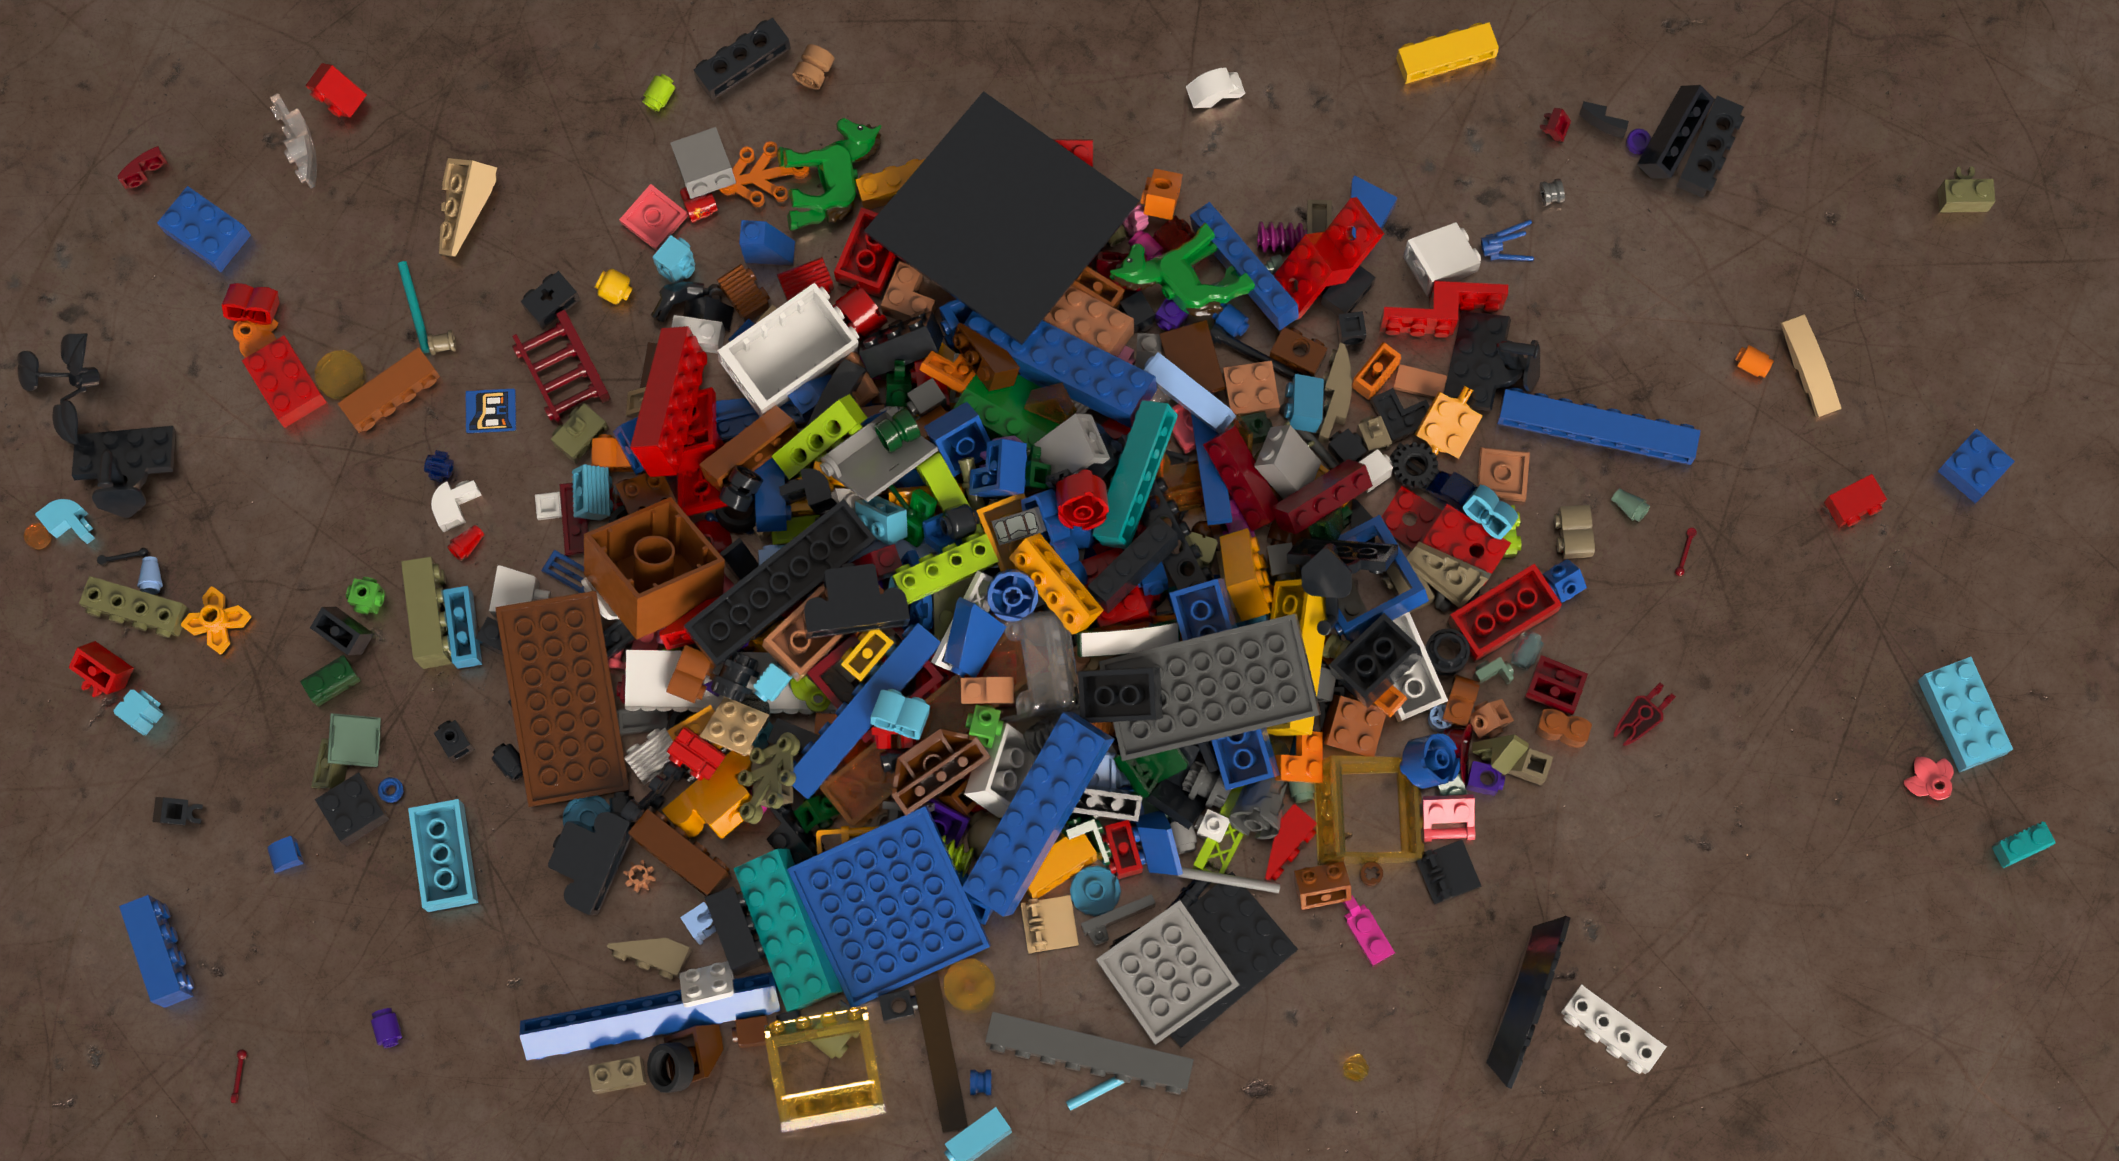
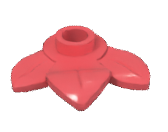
(1928, 775)

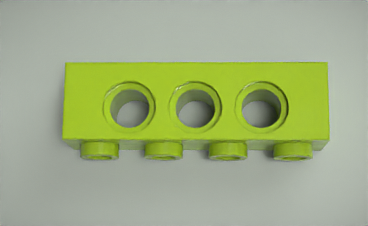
(843, 411)

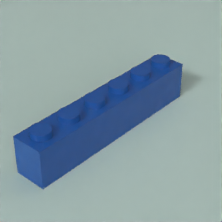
(1233, 251)

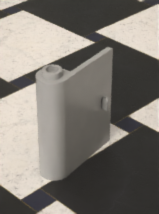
(865, 464)

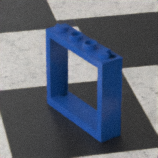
(1395, 607)

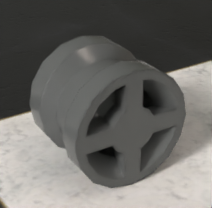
(1552, 192)

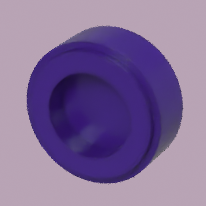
(1638, 141)

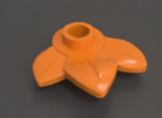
(257, 337)

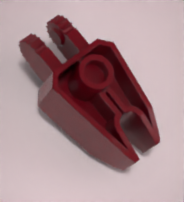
(1646, 711)

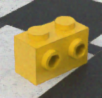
(866, 654)

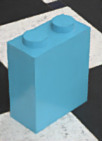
(978, 1137)

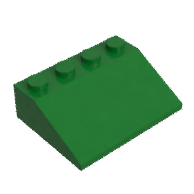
(1004, 411)

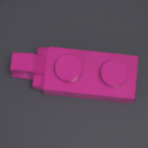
(1367, 932)

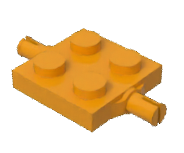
(1449, 423)

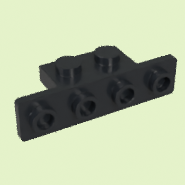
(792, 835)

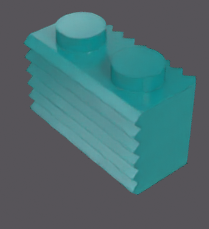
(2023, 844)

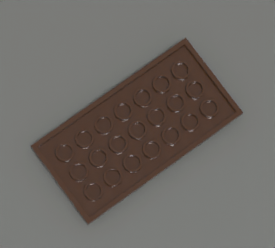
(562, 698)

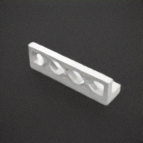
(976, 594)

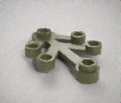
(784, 751)

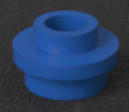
(385, 784)

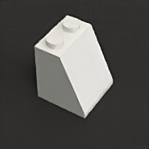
(1441, 256)

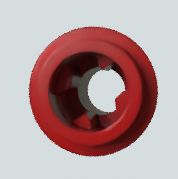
(464, 543)

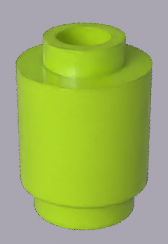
(658, 92)

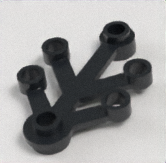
(655, 799)

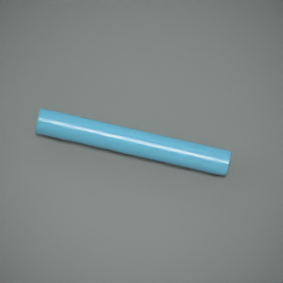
(1093, 1093)

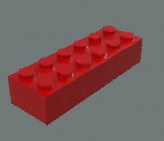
(668, 401)

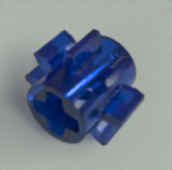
(439, 466)

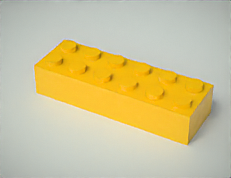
(1292, 599)

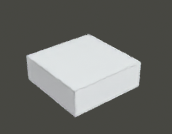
(548, 506)

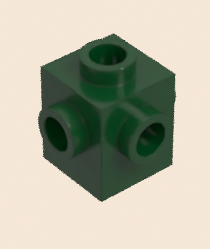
(816, 813)

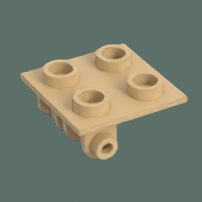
(734, 726)
(1049, 924)

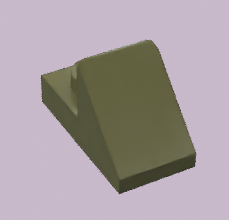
(1501, 751)

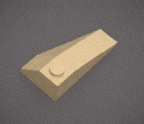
(467, 190)

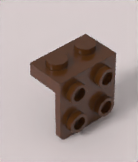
(641, 492)

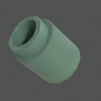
(1301, 791)

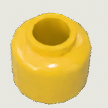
(613, 286)

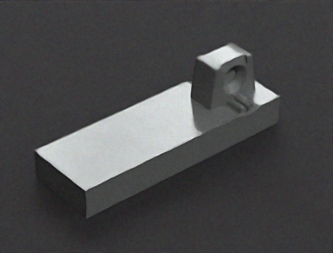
(1097, 926)

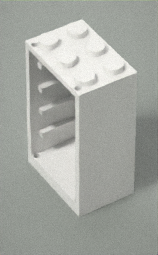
(788, 349)

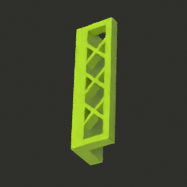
(1209, 845)

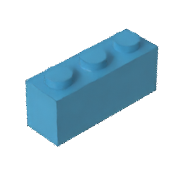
(462, 627)

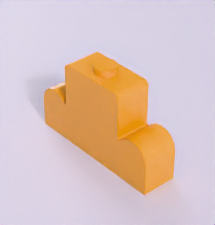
(713, 801)

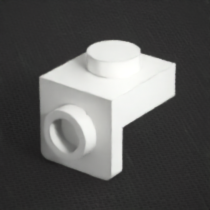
(1211, 826)

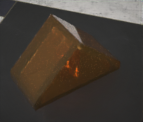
(1051, 403)

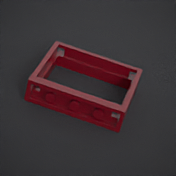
(835, 656)

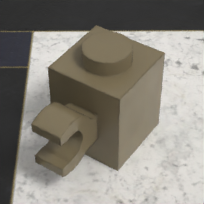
(1374, 434)

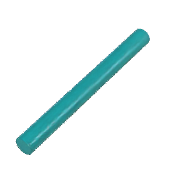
(414, 306)

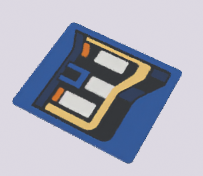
(490, 410)

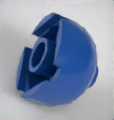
(1012, 595)

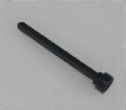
(1220, 336)

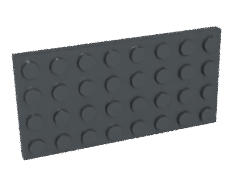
(1221, 686)

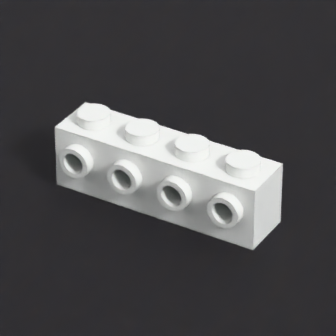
(1613, 1030)

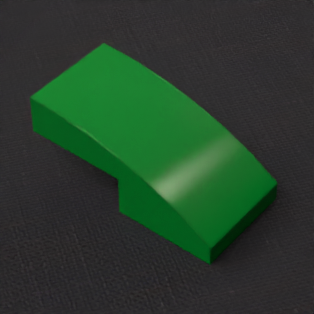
(925, 508)

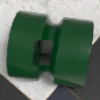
(894, 432)

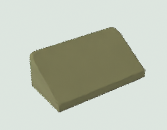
(327, 774)

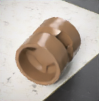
(812, 68)

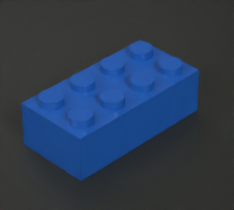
(157, 951)

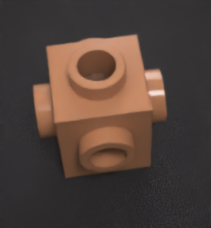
(1490, 718)

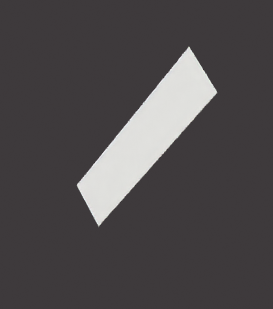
(651, 671)

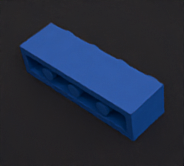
(769, 504)

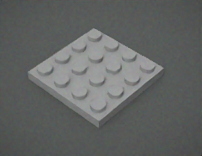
(1167, 972)

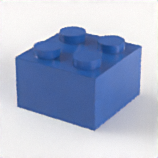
(958, 436)
(1976, 466)

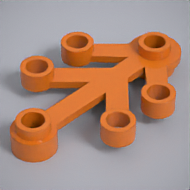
(759, 176)

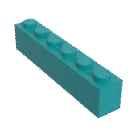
(1136, 473)

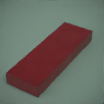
(573, 527)

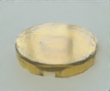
(339, 374)

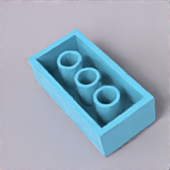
(1965, 714)
(443, 855)

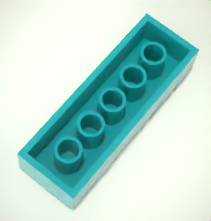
(786, 931)

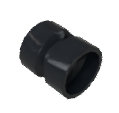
(740, 489)

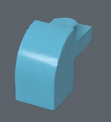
(62, 515)

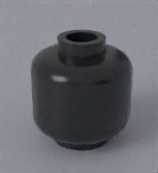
(959, 521)

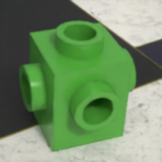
(370, 601)
(985, 724)

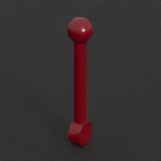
(1691, 533)
(241, 1054)

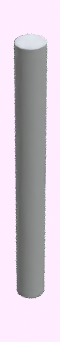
(1230, 880)

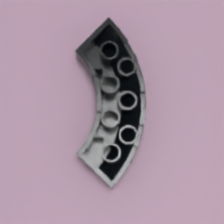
(1526, 999)

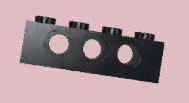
(738, 70)
(1721, 112)

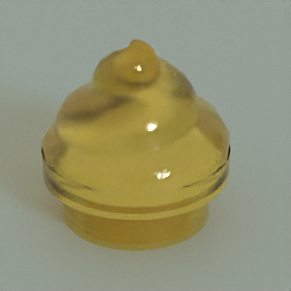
(1356, 1068)

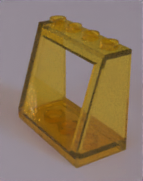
(1330, 811)
(829, 1103)

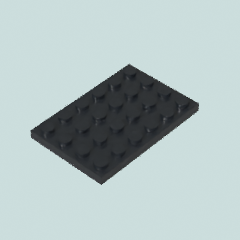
(1244, 940)

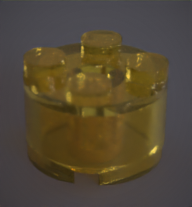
(971, 971)

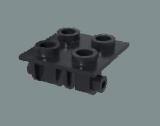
(1448, 871)

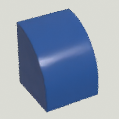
(285, 854)

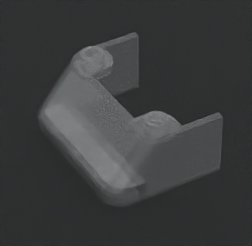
(1048, 667)

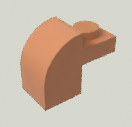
(987, 690)

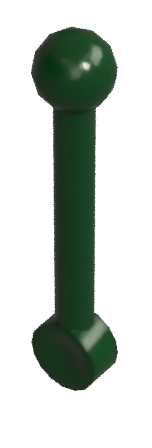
(910, 511)

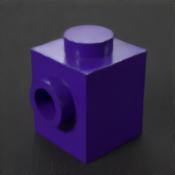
(1170, 316)

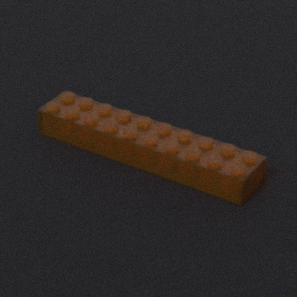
(863, 784)

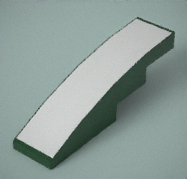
(1126, 639)

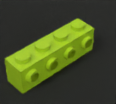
(945, 569)

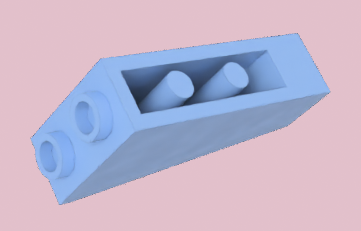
(1189, 393)

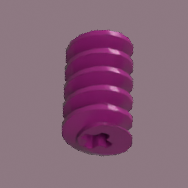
(1279, 236)

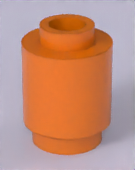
(1754, 361)

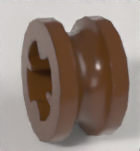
(1370, 865)

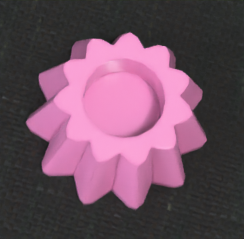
(1136, 221)

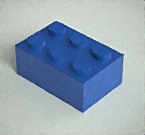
(204, 229)

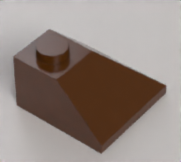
(705, 1046)

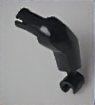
(679, 292)

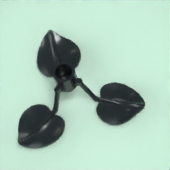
(72, 354)

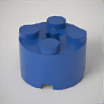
(1430, 761)

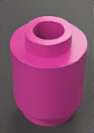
(1152, 247)

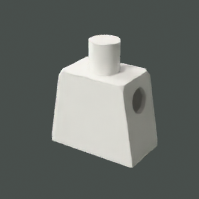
(515, 588)

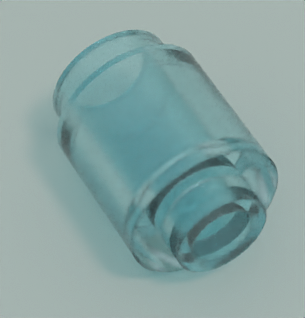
(1527, 650)

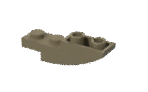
(1338, 386)

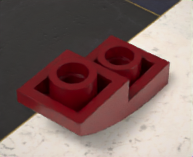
(134, 172)

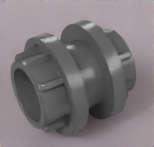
(1205, 784)

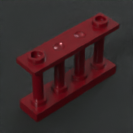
(584, 369)

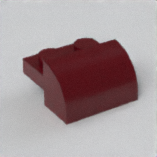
(1556, 685)

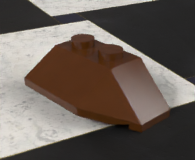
(934, 766)

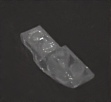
(298, 142)

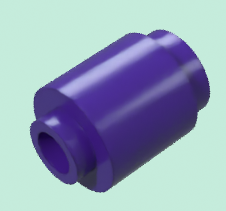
(386, 1028)

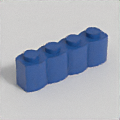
(1056, 533)

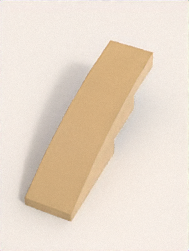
(1811, 365)

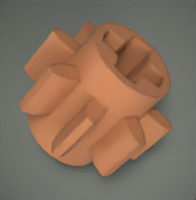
(646, 875)

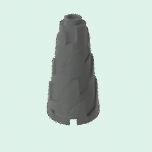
(1261, 804)

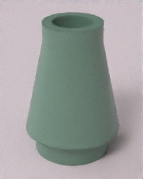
(1631, 505)

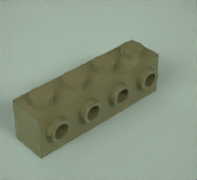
(133, 606)

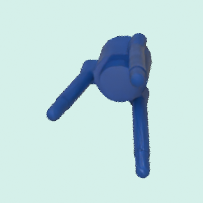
(1493, 243)

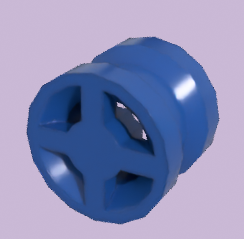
(980, 1082)

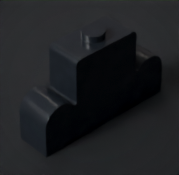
(854, 604)
(590, 858)

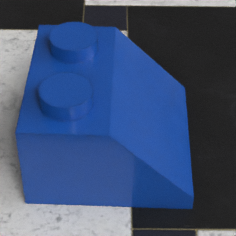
(1157, 844)

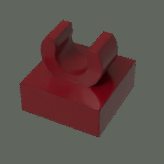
(1557, 125)

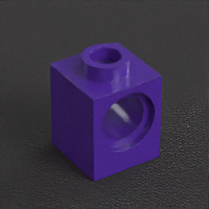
(1475, 784)

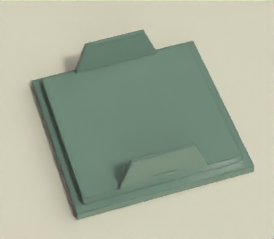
(353, 740)

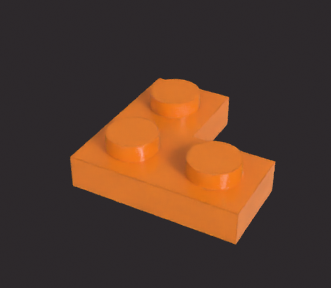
(955, 375)
(1306, 764)

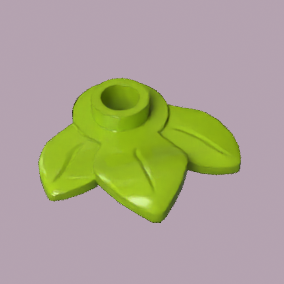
(806, 691)

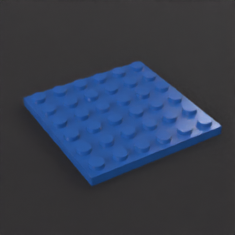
(889, 907)

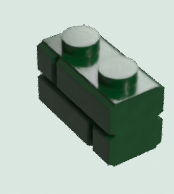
(330, 680)

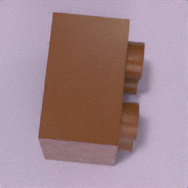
(652, 566)

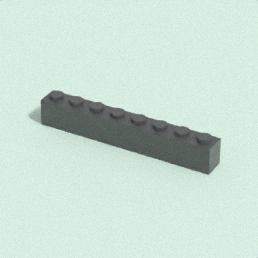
(1089, 1052)

